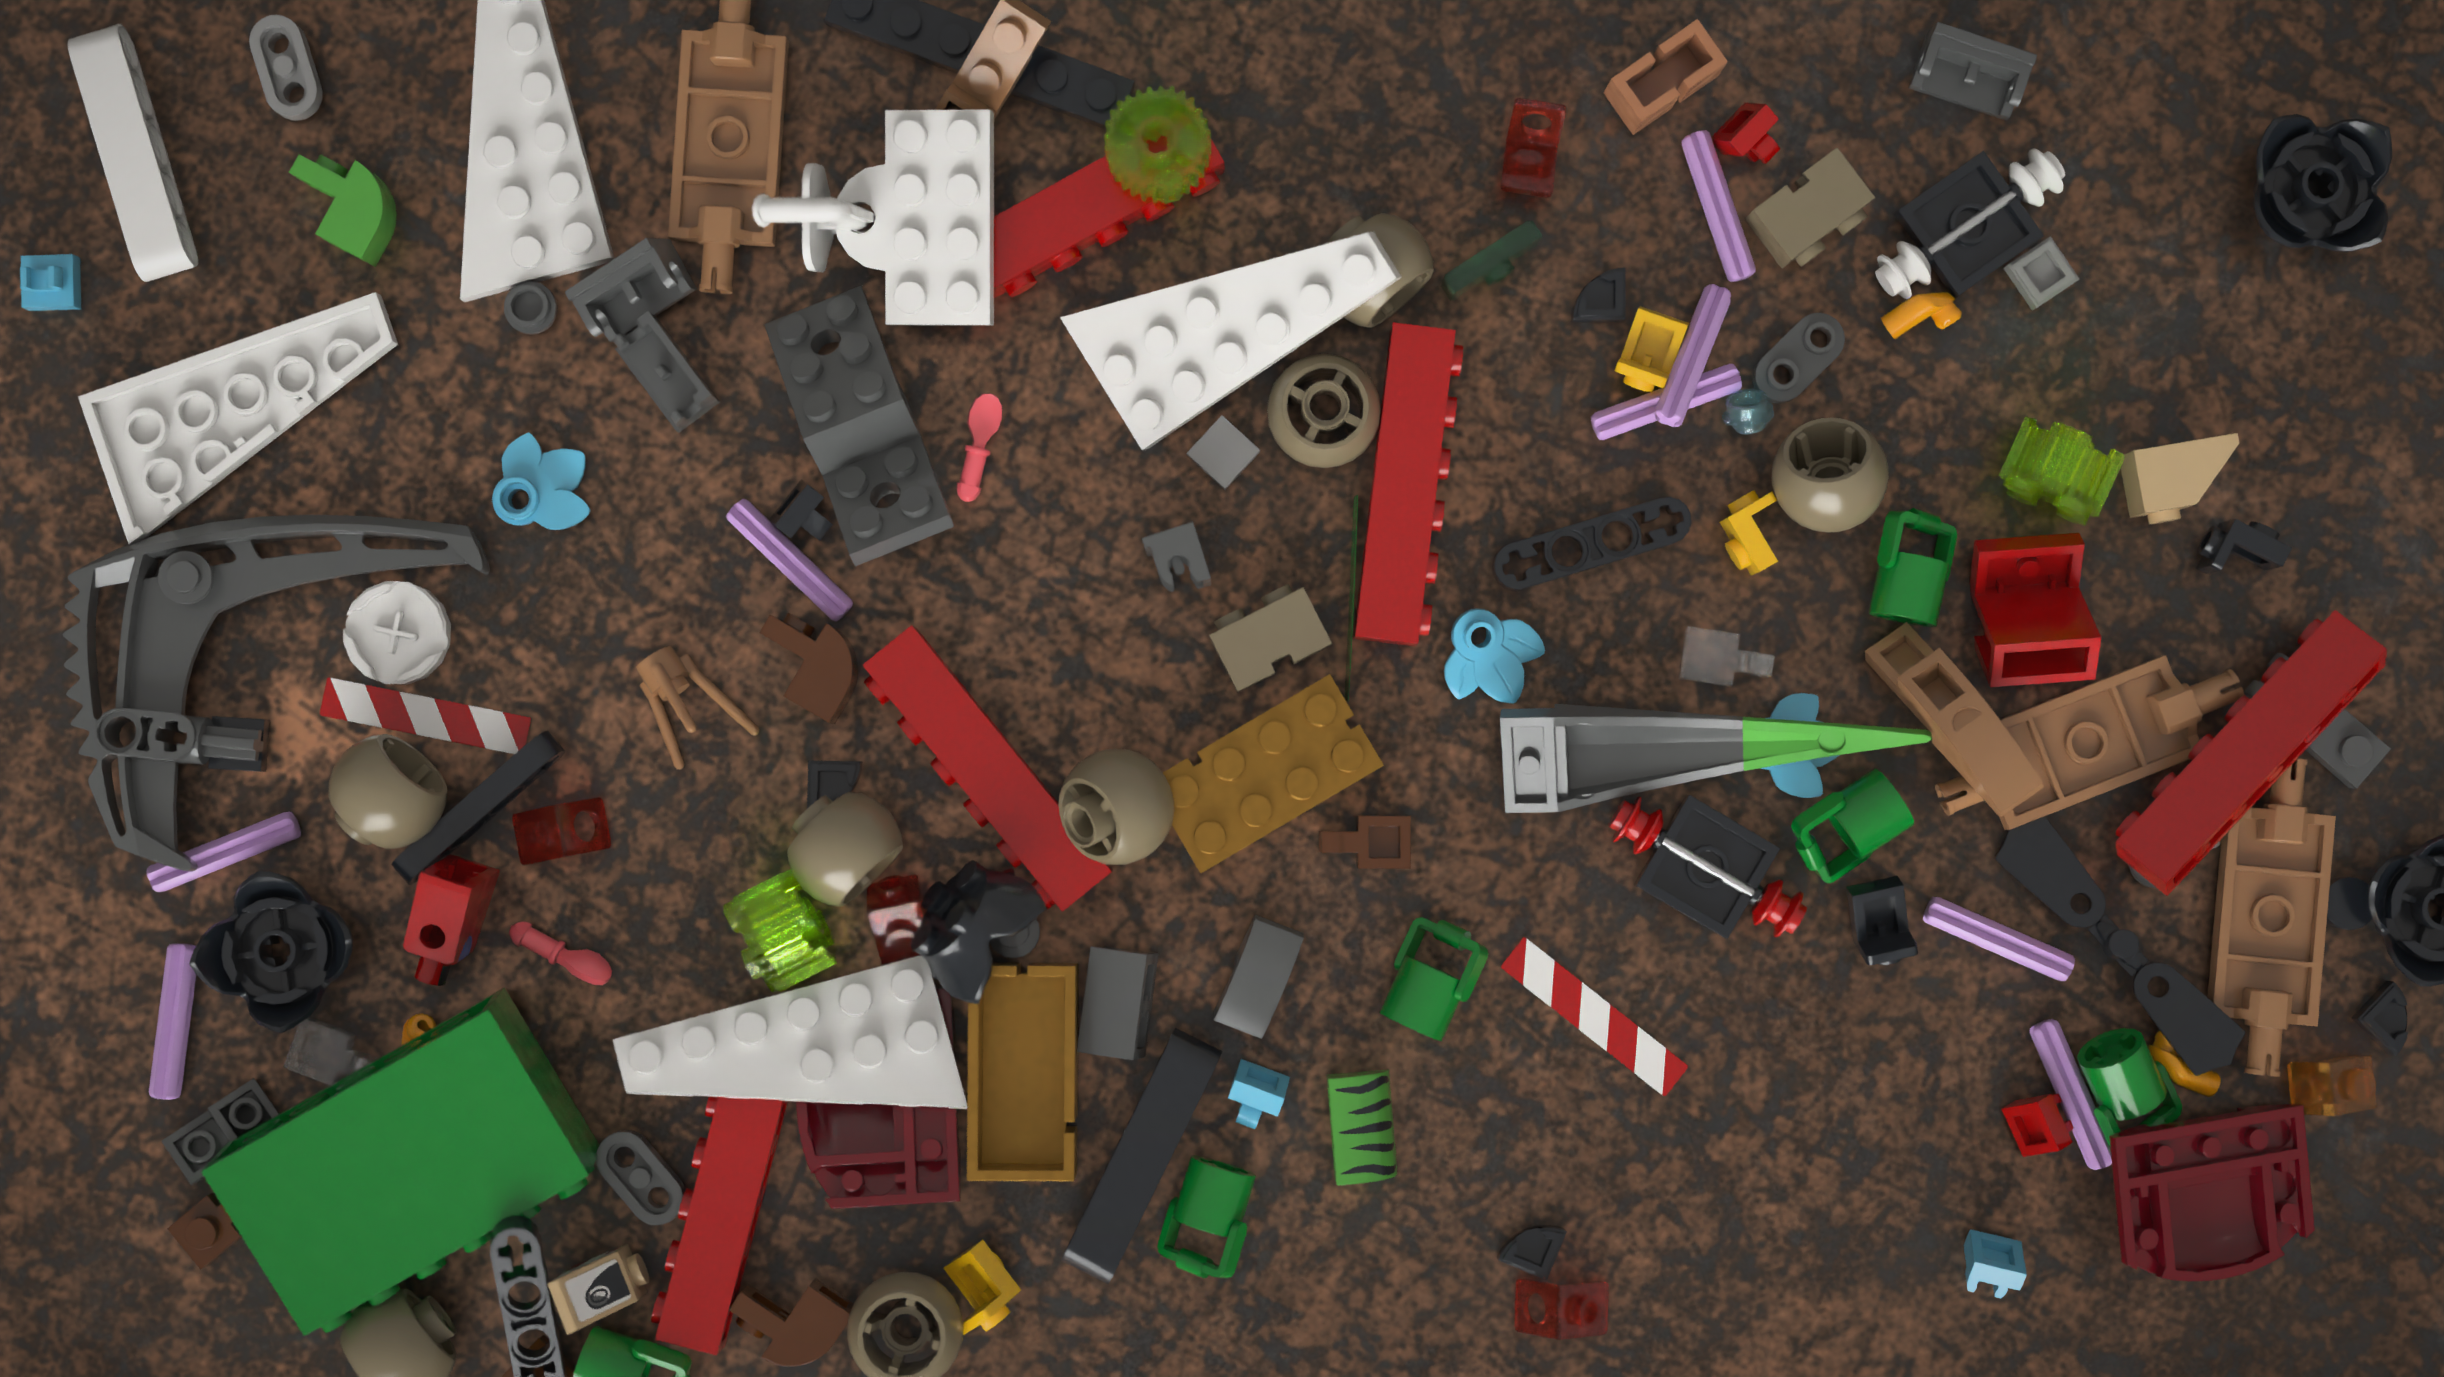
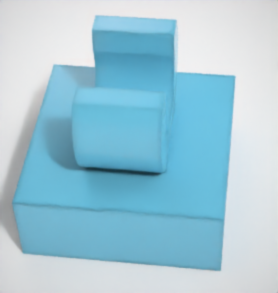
(50, 282)
(1257, 1091)
(1994, 1261)

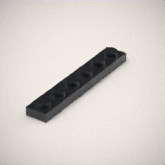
(948, 38)

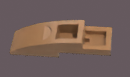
(996, 59)
(1957, 717)

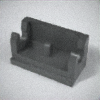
(1972, 71)
(635, 282)
(665, 372)
(1176, 548)
(1117, 1002)

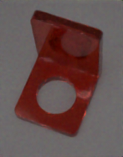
(1532, 153)
(550, 831)
(1570, 1309)

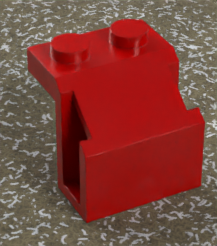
(2033, 610)

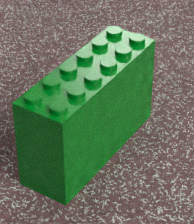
(404, 1163)

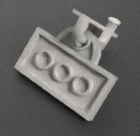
(927, 222)

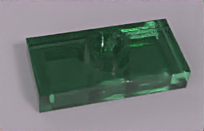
(1492, 262)

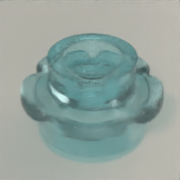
(1748, 411)

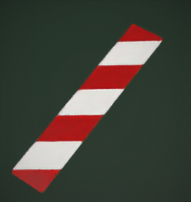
(424, 716)
(1594, 1016)

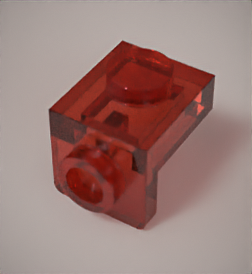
(895, 915)

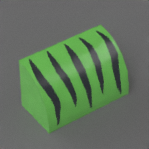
(1361, 1127)

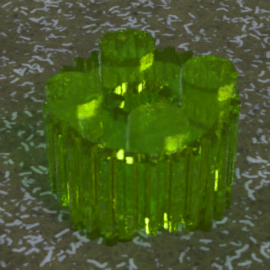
(1148, 116)
(2060, 469)
(781, 932)

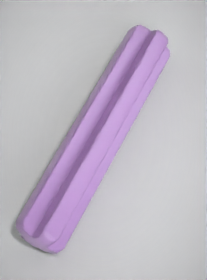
(1718, 206)
(1693, 355)
(1642, 411)
(789, 559)
(228, 850)
(1999, 939)
(173, 1023)
(2073, 1091)

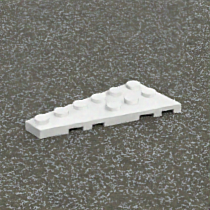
(528, 173)
(1200, 340)
(201, 418)
(831, 1042)

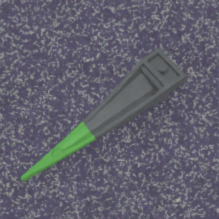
(1597, 754)

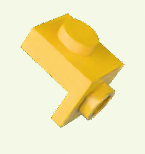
(1651, 349)
(1746, 543)
(984, 1284)

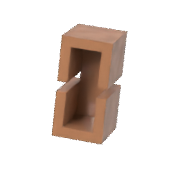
(1681, 68)

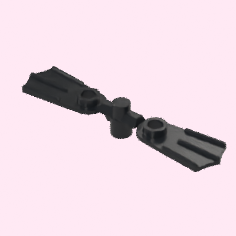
(2183, 1014)

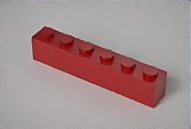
(1072, 216)
(1405, 485)
(2250, 751)
(984, 764)
(719, 1222)

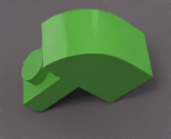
(362, 207)

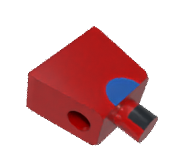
(448, 915)

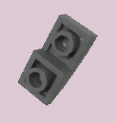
(1258, 976)
(224, 1121)

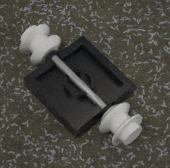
(1969, 224)

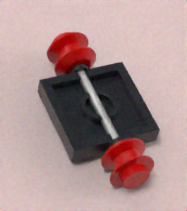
(1707, 867)

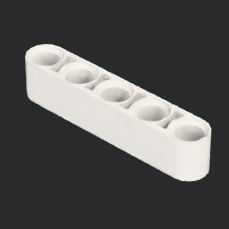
(132, 152)

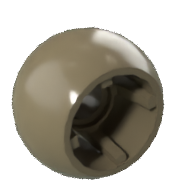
(1409, 255)
(1287, 390)
(1830, 475)
(386, 792)
(1116, 806)
(843, 847)
(923, 1300)
(400, 1338)

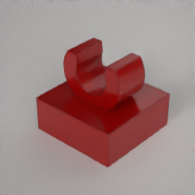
(1746, 133)
(2038, 1124)

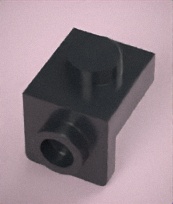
(2250, 542)
(1880, 921)

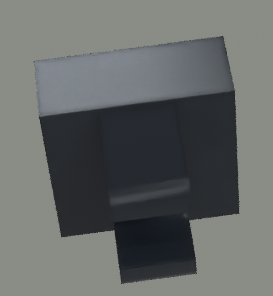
(799, 512)

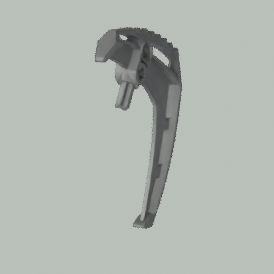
(165, 637)

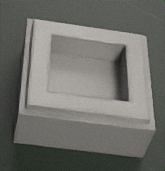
(2041, 273)
(1223, 452)

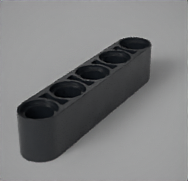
(1141, 1156)

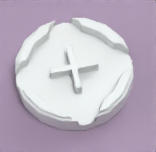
(397, 632)

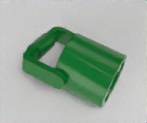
(1910, 584)
(1864, 818)
(1424, 995)
(2127, 1081)
(1213, 1202)
(619, 1355)

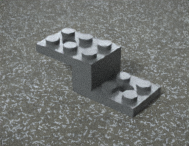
(858, 425)

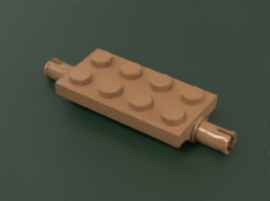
(727, 139)
(2103, 736)
(2272, 919)

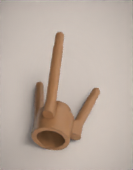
(665, 679)

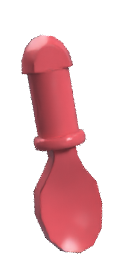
(983, 423)
(581, 963)

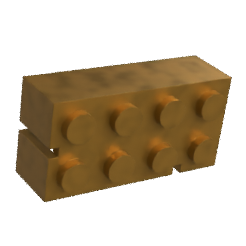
(1268, 773)
(1023, 1075)

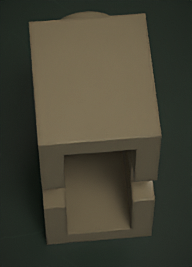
(1796, 222)
(1278, 630)

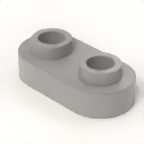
(285, 70)

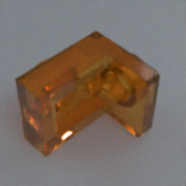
(2333, 1085)

